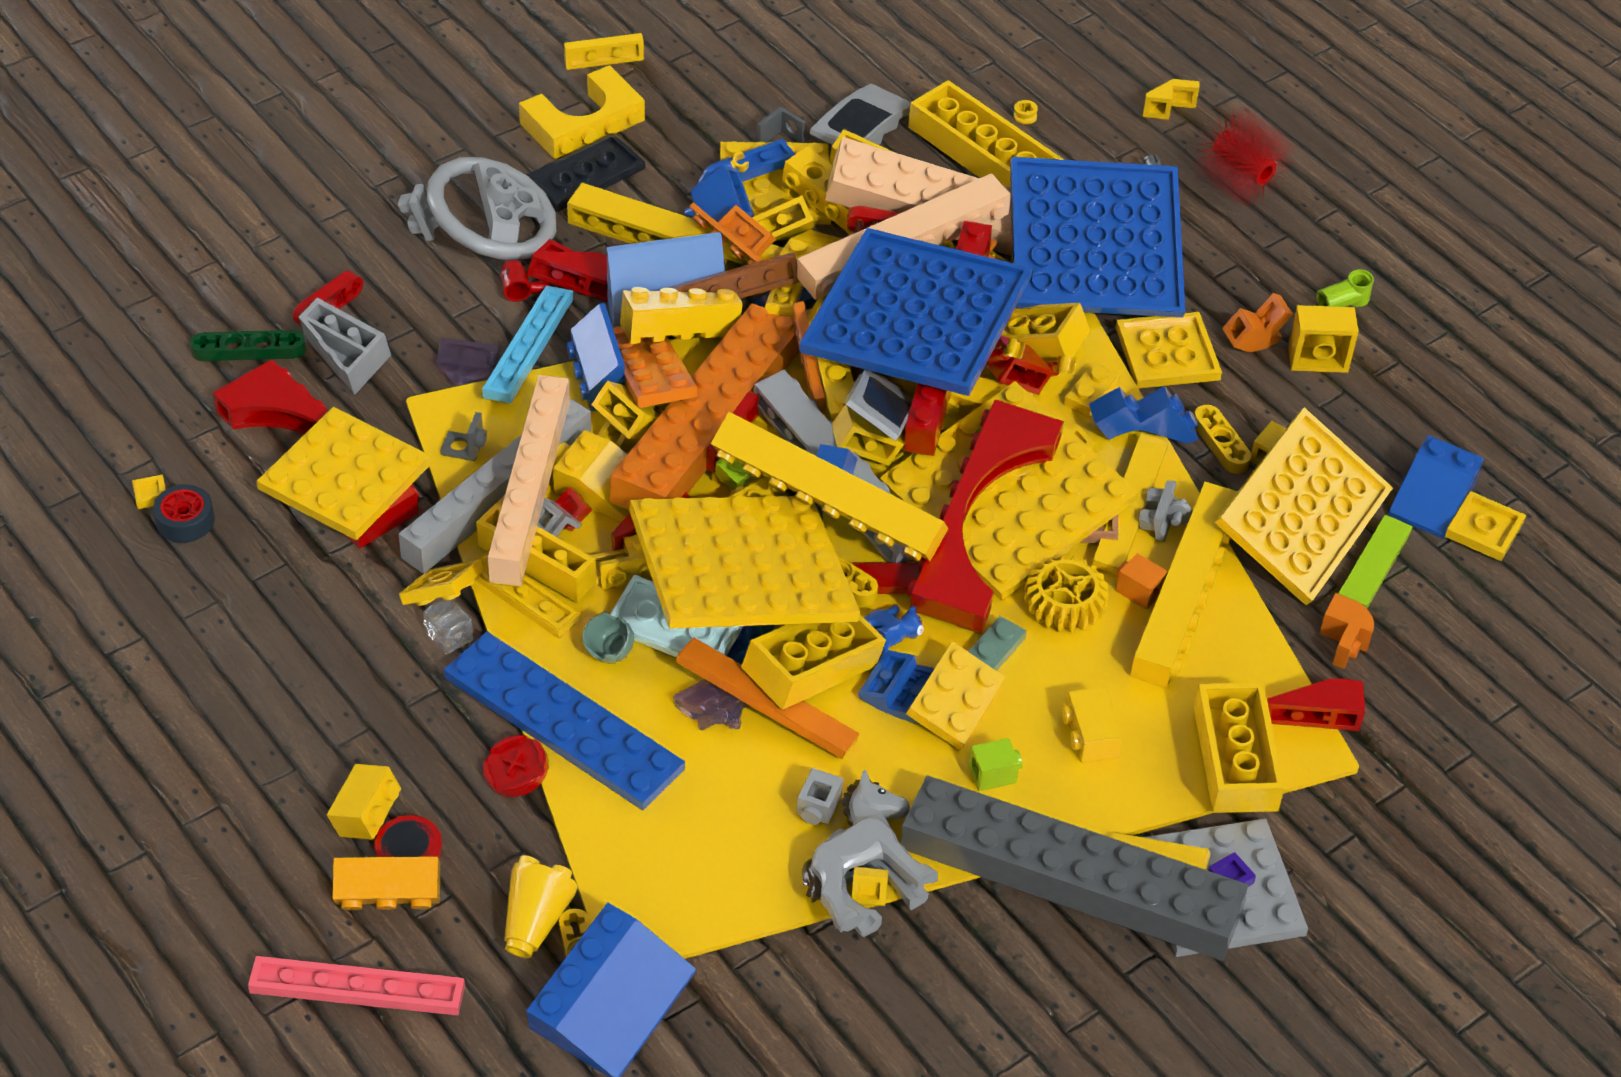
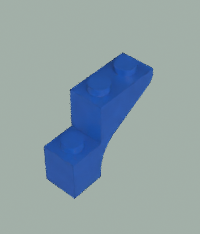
(1155, 413)

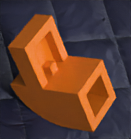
(1260, 329)
(1350, 625)

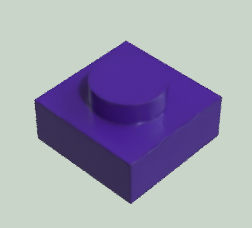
(1233, 868)

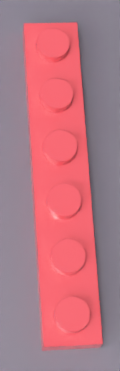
(356, 985)

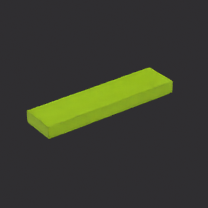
(1376, 560)

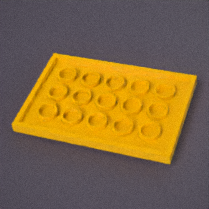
(1304, 506)

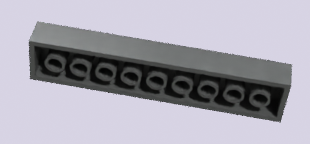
(1074, 867)

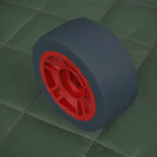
(183, 513)

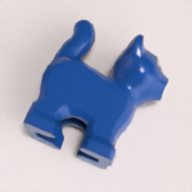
(893, 628)

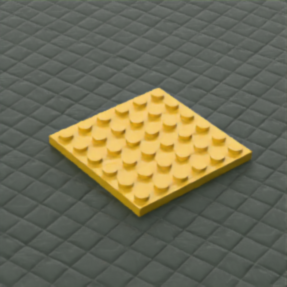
(1024, 513)
(742, 562)

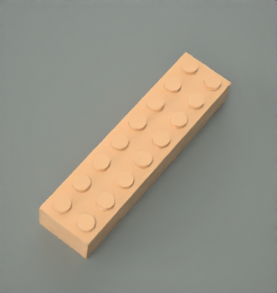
(897, 183)

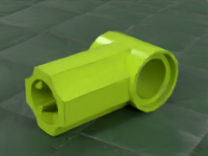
(1353, 291)

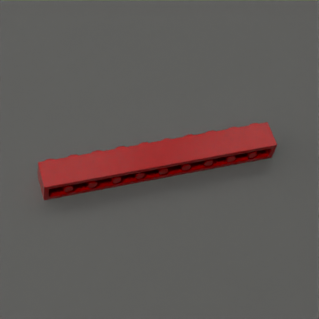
(931, 403)

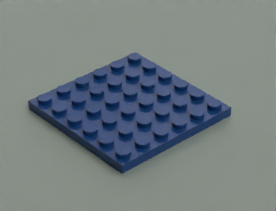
(1098, 235)
(916, 311)

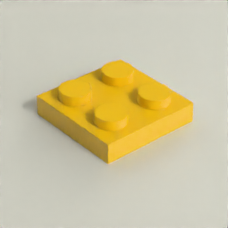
(1485, 526)
(442, 582)

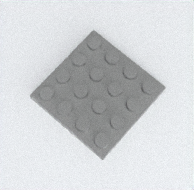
(1270, 903)

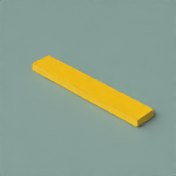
(1141, 475)

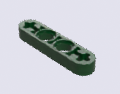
(248, 348)

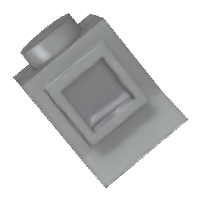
(554, 518)

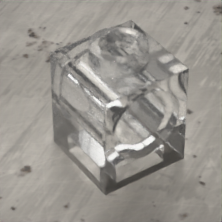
(448, 625)

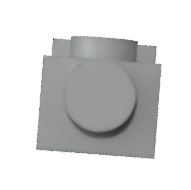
(818, 803)

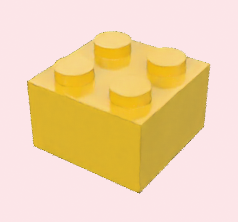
(1322, 338)

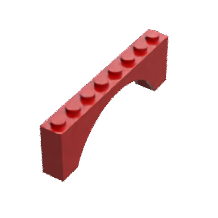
(276, 400)
(1009, 440)

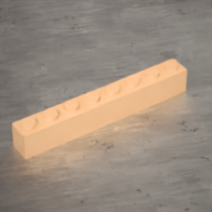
(930, 222)
(528, 481)

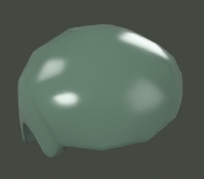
(608, 638)

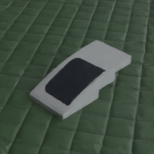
(865, 112)
(880, 402)

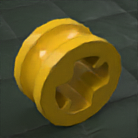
(1025, 112)

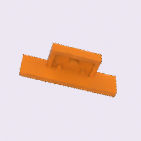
(739, 230)

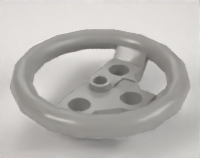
(500, 197)

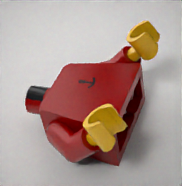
(1020, 363)

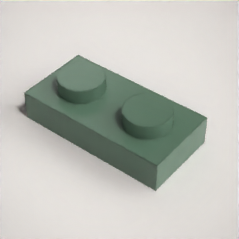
(998, 643)

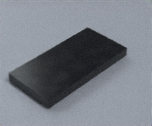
(596, 164)

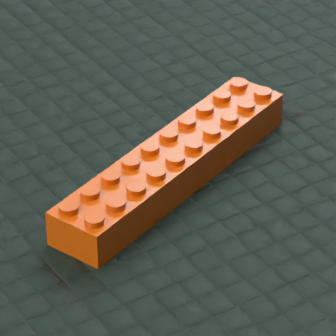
(674, 448)

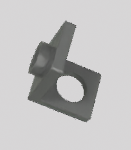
(778, 122)
(474, 438)

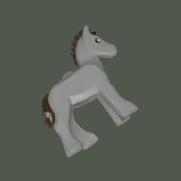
(865, 845)

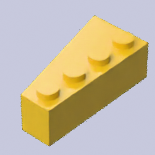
(678, 313)

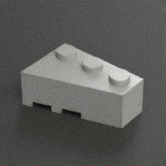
(345, 343)

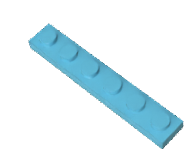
(527, 344)

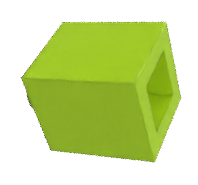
(732, 475)
(994, 764)

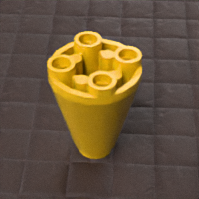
(535, 903)

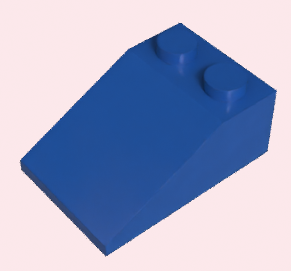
(1436, 486)

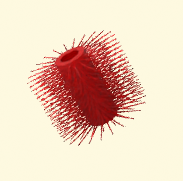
(1244, 156)

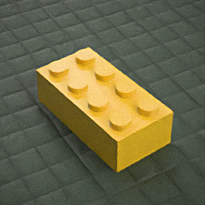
(811, 658)
(1238, 747)

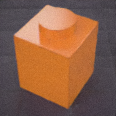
(1140, 580)

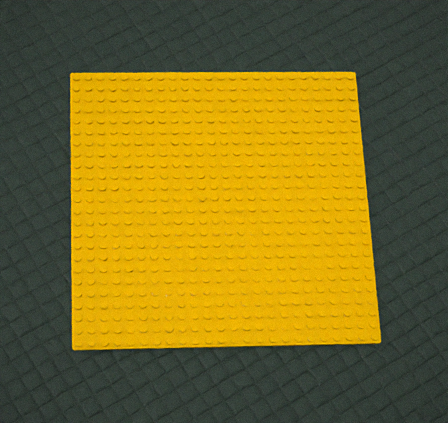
(724, 841)

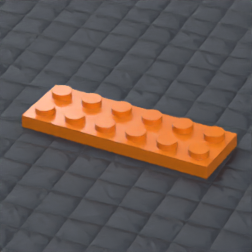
(654, 371)

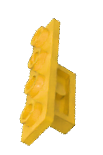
(620, 571)

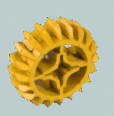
(1063, 601)

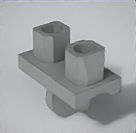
(423, 219)
(1168, 511)

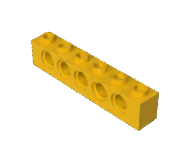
(809, 177)

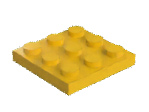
(1168, 350)

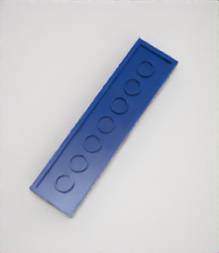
(565, 720)

